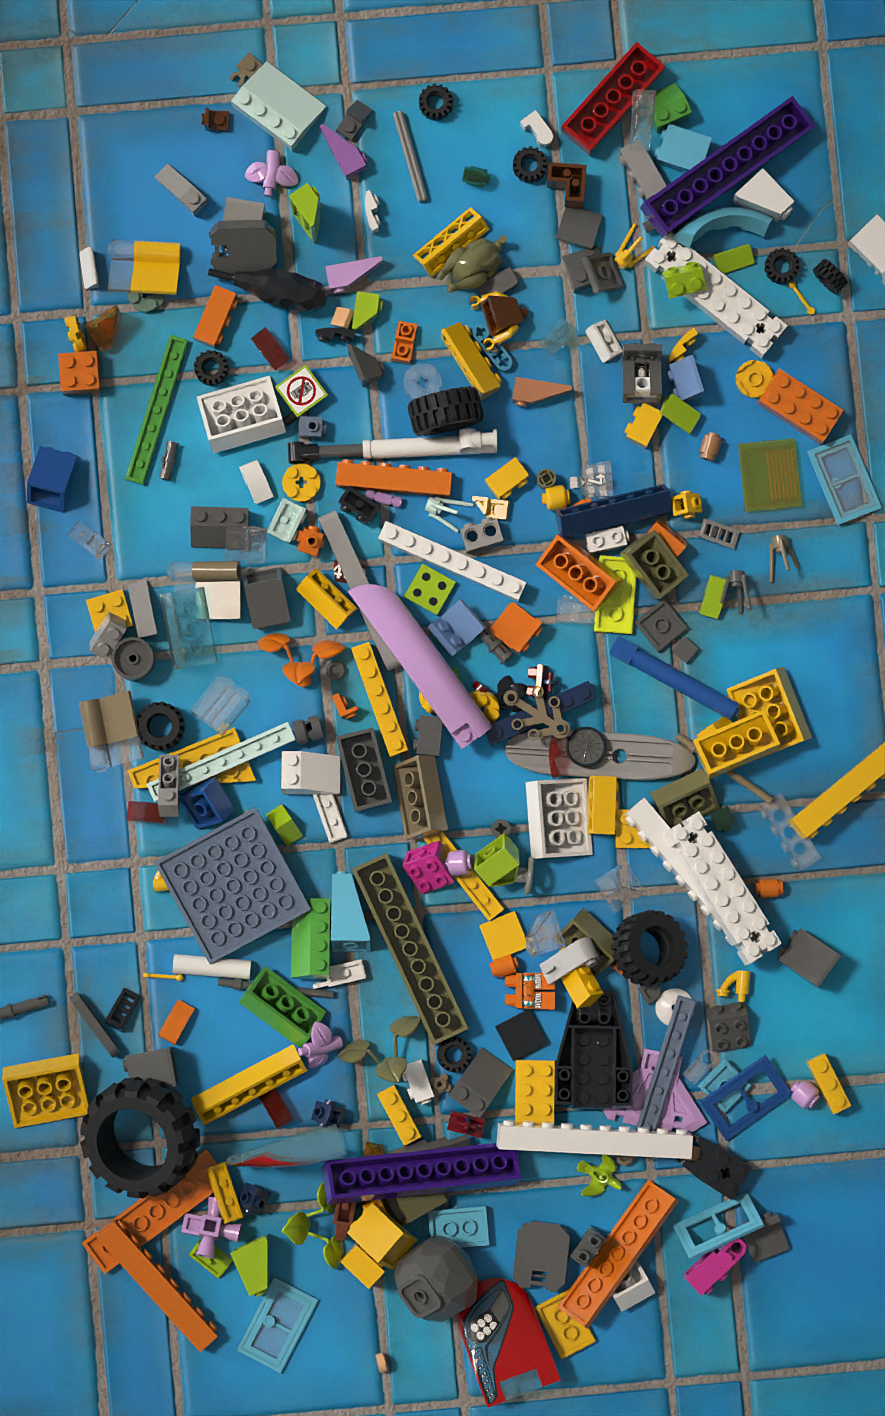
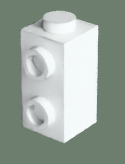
(606, 540)
(419, 1084)

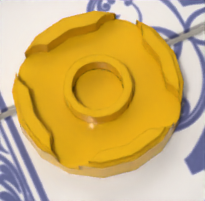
(748, 378)

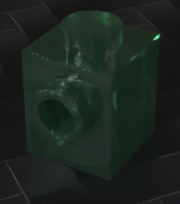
(722, 819)

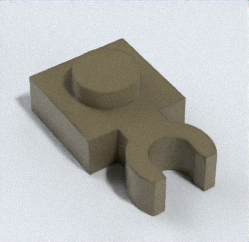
(247, 68)

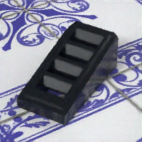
(108, 1021)

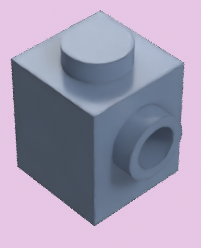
(311, 427)

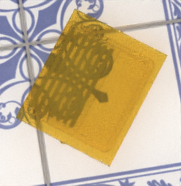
(769, 475)

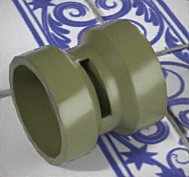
(543, 479)

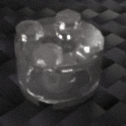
(420, 372)

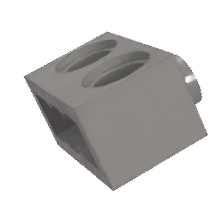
(483, 540)

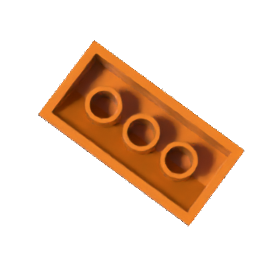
(578, 572)

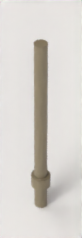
(732, 774)

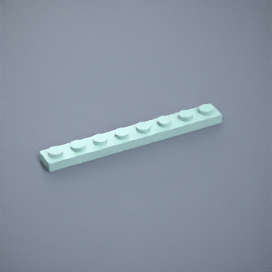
(229, 757)

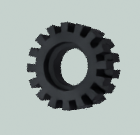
(443, 110)
(526, 175)
(774, 274)
(830, 276)
(211, 356)
(453, 1066)

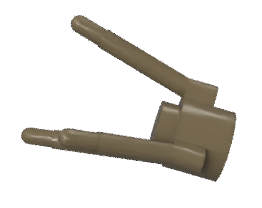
(781, 545)

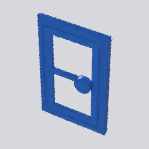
(754, 1109)

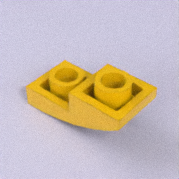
(679, 349)

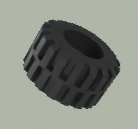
(148, 714)

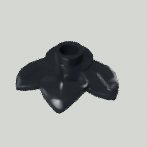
(505, 685)

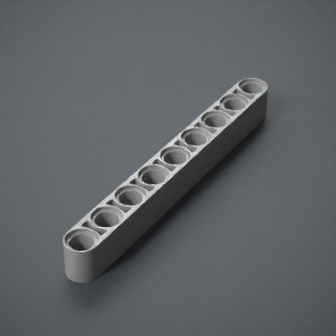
(353, 573)

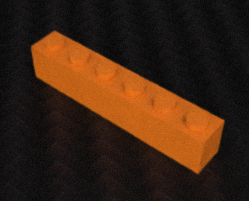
(394, 479)

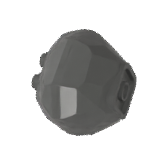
(436, 1279)

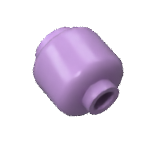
(459, 862)
(805, 1094)

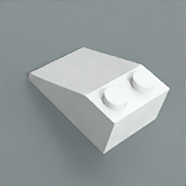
(310, 773)

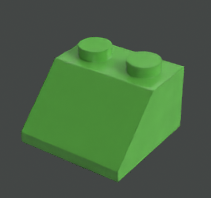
(670, 107)

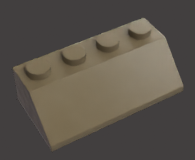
(420, 797)

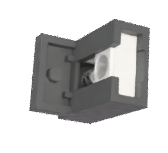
(641, 359)

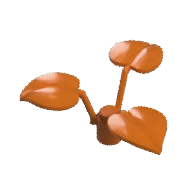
(299, 672)

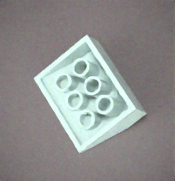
(278, 105)

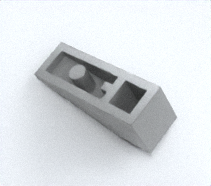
(181, 189)

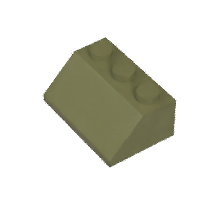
(654, 564)
(684, 798)
(587, 926)

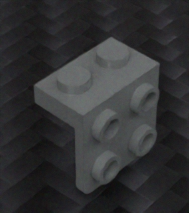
(729, 1027)
(768, 1239)

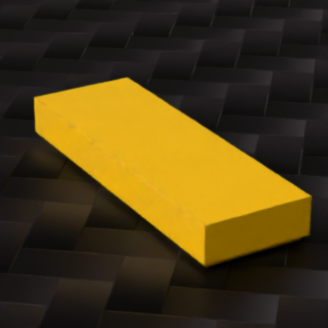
(224, 1192)

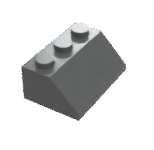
(210, 524)

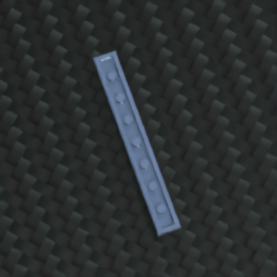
(666, 1063)

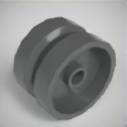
(130, 648)

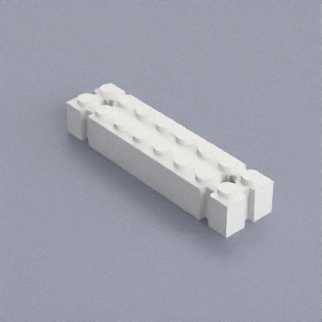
(722, 299)
(722, 888)

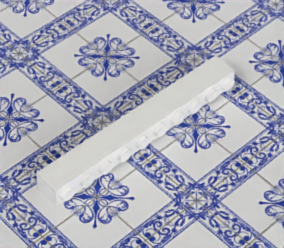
(651, 829)
(594, 1140)

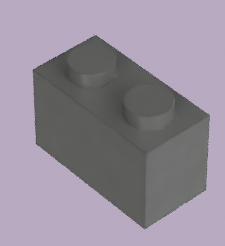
(429, 736)

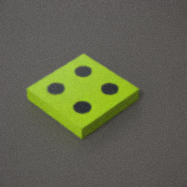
(429, 589)

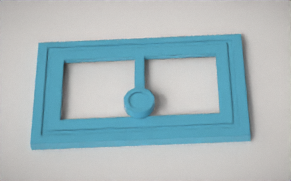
(720, 1229)

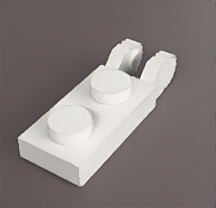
(344, 973)

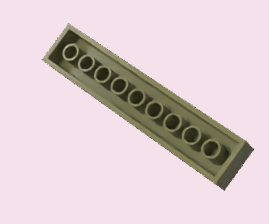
(410, 949)

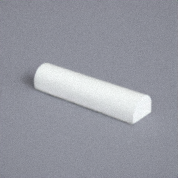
(220, 968)

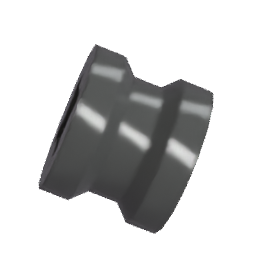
(502, 827)

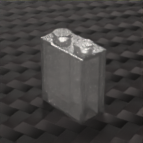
(221, 704)

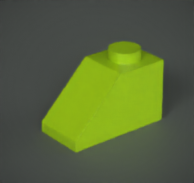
(366, 309)

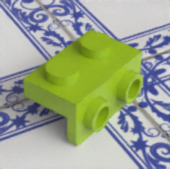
(684, 279)

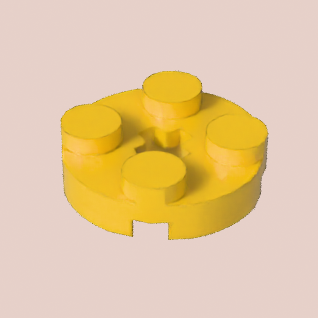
(75, 334)
(294, 474)
(490, 703)

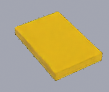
(563, 1330)

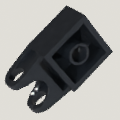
(711, 1162)

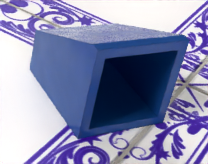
(51, 478)

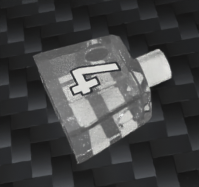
(594, 480)

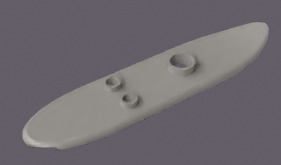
(646, 756)

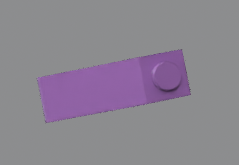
(346, 155)

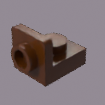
(215, 120)

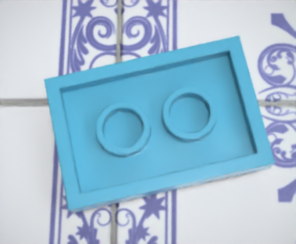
(462, 1225)

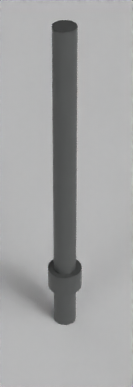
(237, 984)

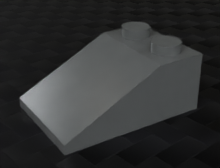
(480, 1082)

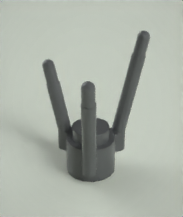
(738, 581)

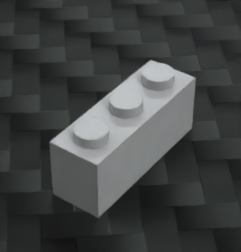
(641, 171)

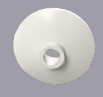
(665, 1002)

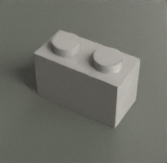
(107, 635)

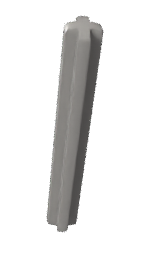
(410, 156)

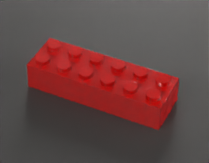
(612, 98)

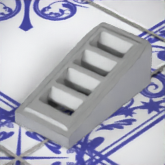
(720, 527)

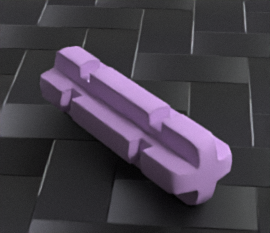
(383, 498)

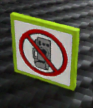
(301, 391)

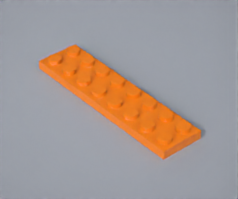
(154, 1214)
(618, 1254)

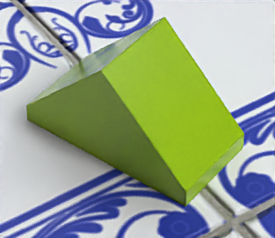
(284, 825)

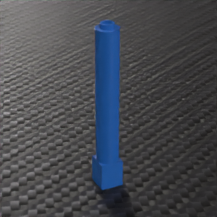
(674, 678)

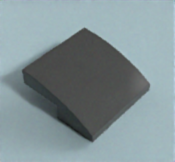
(579, 227)

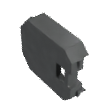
(250, 245)
(542, 1248)

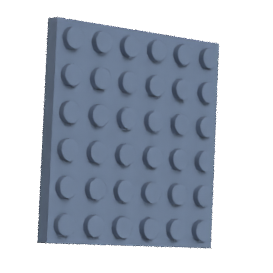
(232, 885)

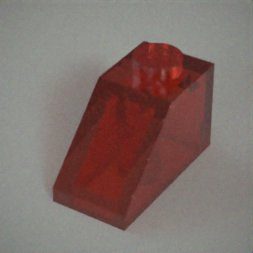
(144, 812)

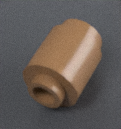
(710, 446)

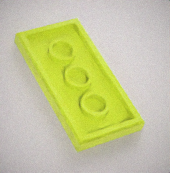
(618, 610)

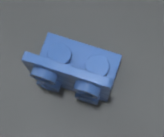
(456, 627)

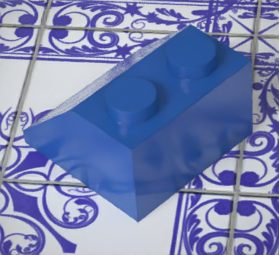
(206, 803)

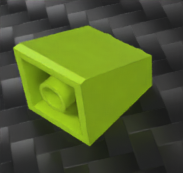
(253, 1265)

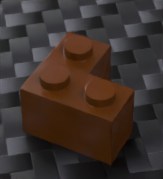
(568, 177)

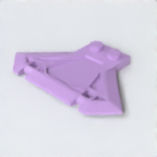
(677, 1101)

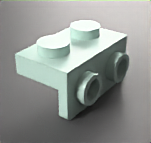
(286, 521)

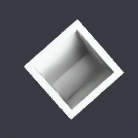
(764, 196)

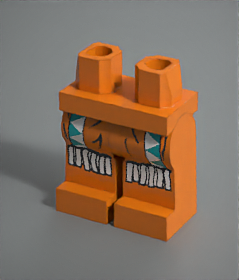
(525, 991)

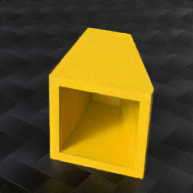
(381, 1236)

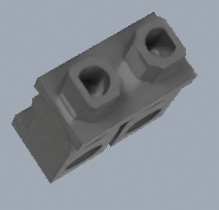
(588, 1247)

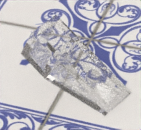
(642, 119)

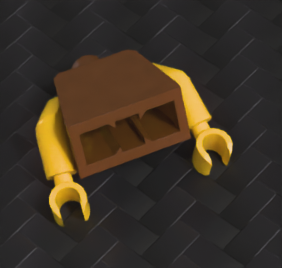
(501, 316)

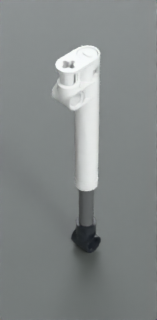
(467, 442)

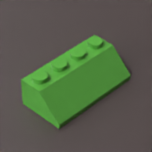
(312, 941)
(282, 1006)

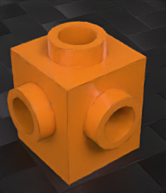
(310, 547)

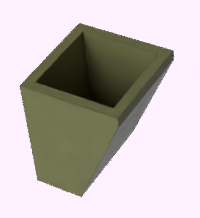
(412, 1207)

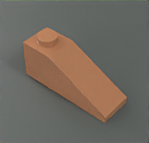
(534, 391)

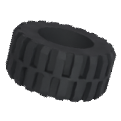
(445, 411)
(670, 943)

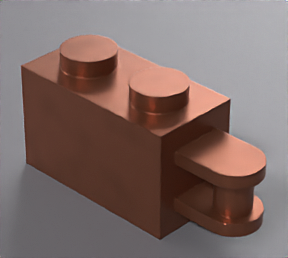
(343, 1219)

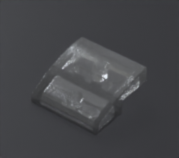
(246, 544)

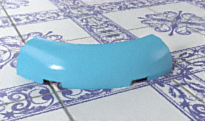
(721, 219)

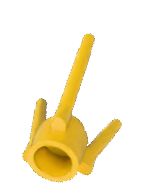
(624, 258)

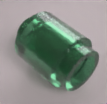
(476, 176)

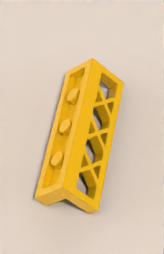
(466, 233)

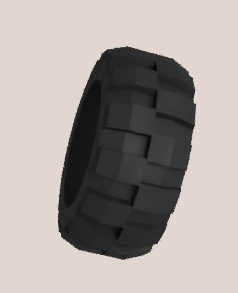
(113, 1163)

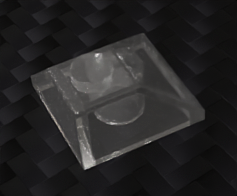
(620, 887)
(544, 934)

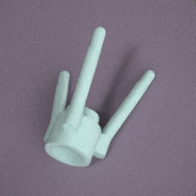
(436, 505)

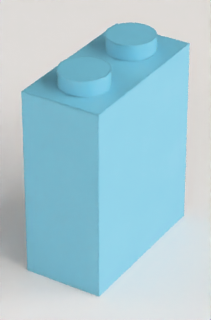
(681, 148)

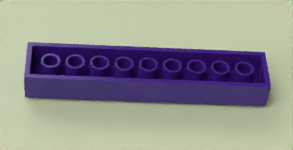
(727, 167)
(419, 1173)

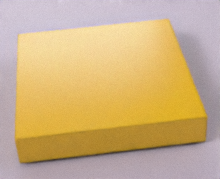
(503, 935)

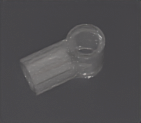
(699, 1067)

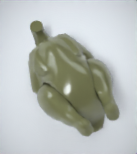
(472, 264)

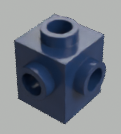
(327, 1114)
(254, 1198)

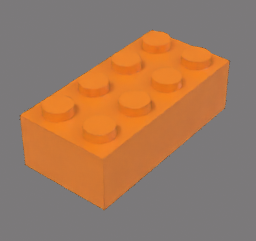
(799, 406)

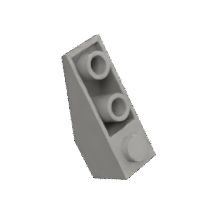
(168, 786)

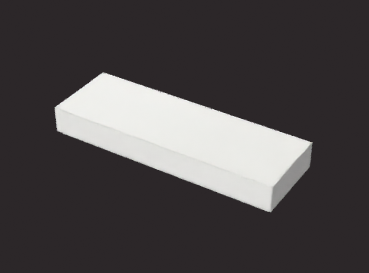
(330, 817)

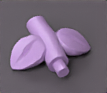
(271, 173)
(321, 1045)

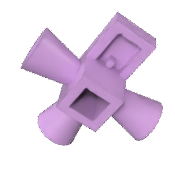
(210, 1228)

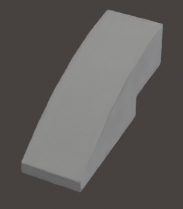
(142, 609)

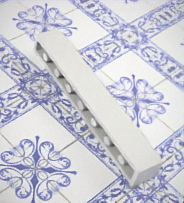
(451, 561)

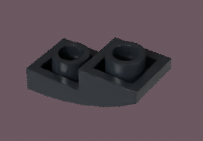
(328, 334)

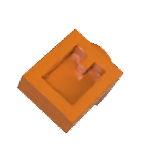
(341, 703)

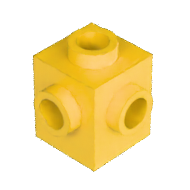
(686, 504)

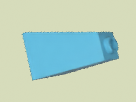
(348, 923)

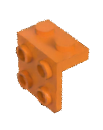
(516, 628)

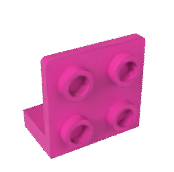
(427, 868)

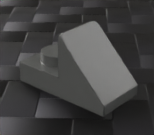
(354, 120)

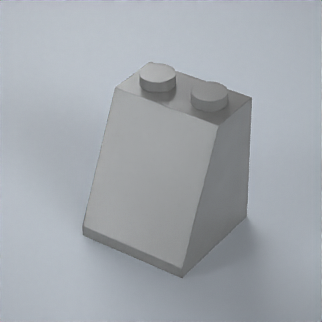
(242, 210)

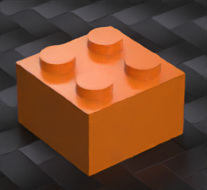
(79, 372)

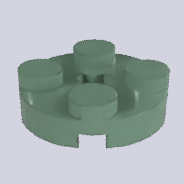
(146, 304)

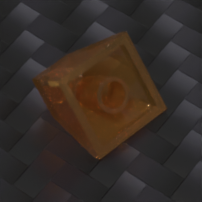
(105, 328)

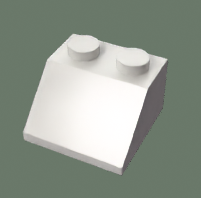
(633, 1288)

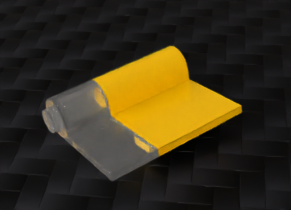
(144, 266)

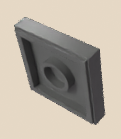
(602, 272)
(660, 625)

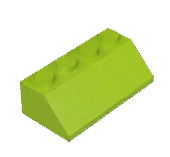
(306, 209)

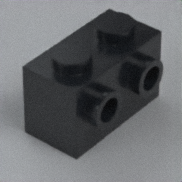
(359, 505)

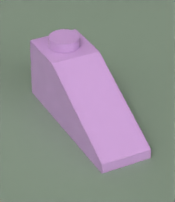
(347, 274)

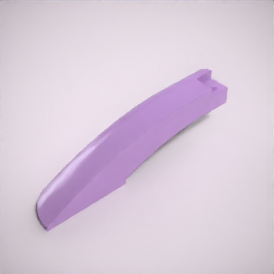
(422, 662)

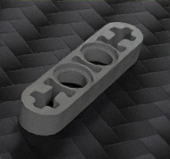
(95, 1024)

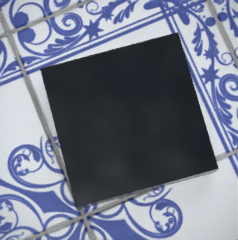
(520, 1034)

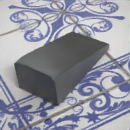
(501, 282)

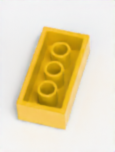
(534, 1091)

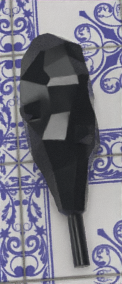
(279, 288)

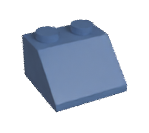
(685, 379)

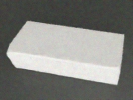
(89, 268)
(604, 341)

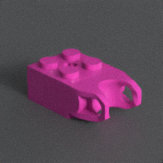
(713, 1267)

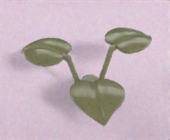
(391, 1068)

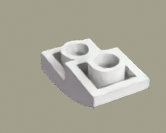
(371, 207)
(256, 481)

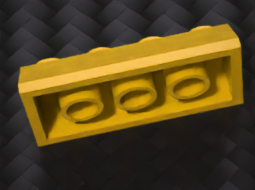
(470, 360)
(736, 744)

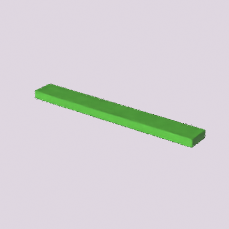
(156, 410)

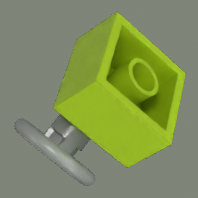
(499, 864)

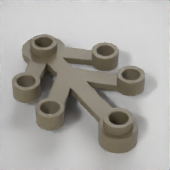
(539, 715)

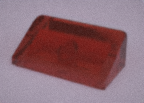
(276, 1108)

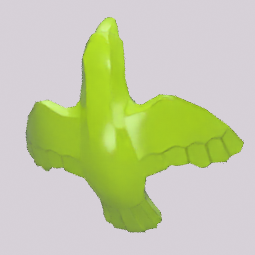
(600, 1175)

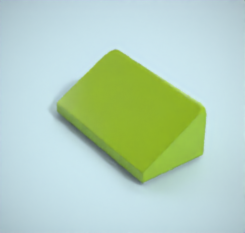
(734, 259)
(680, 413)
(215, 1266)

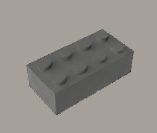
(364, 769)

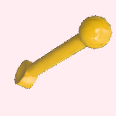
(810, 310)
(179, 977)

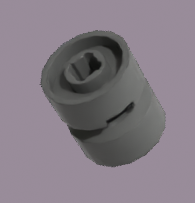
(300, 730)

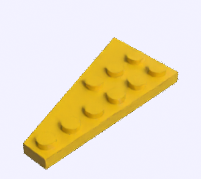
(242, 773)

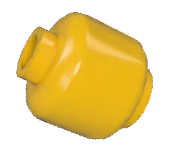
(556, 497)

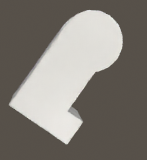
(539, 129)

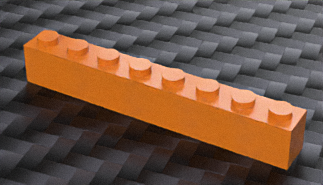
(157, 1284)

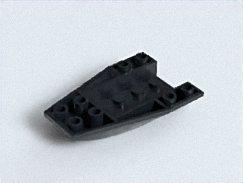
(594, 1059)

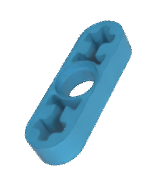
(496, 362)

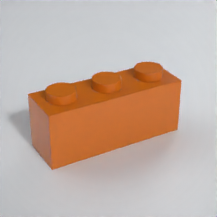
(216, 317)

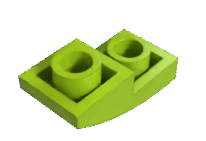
(713, 592)

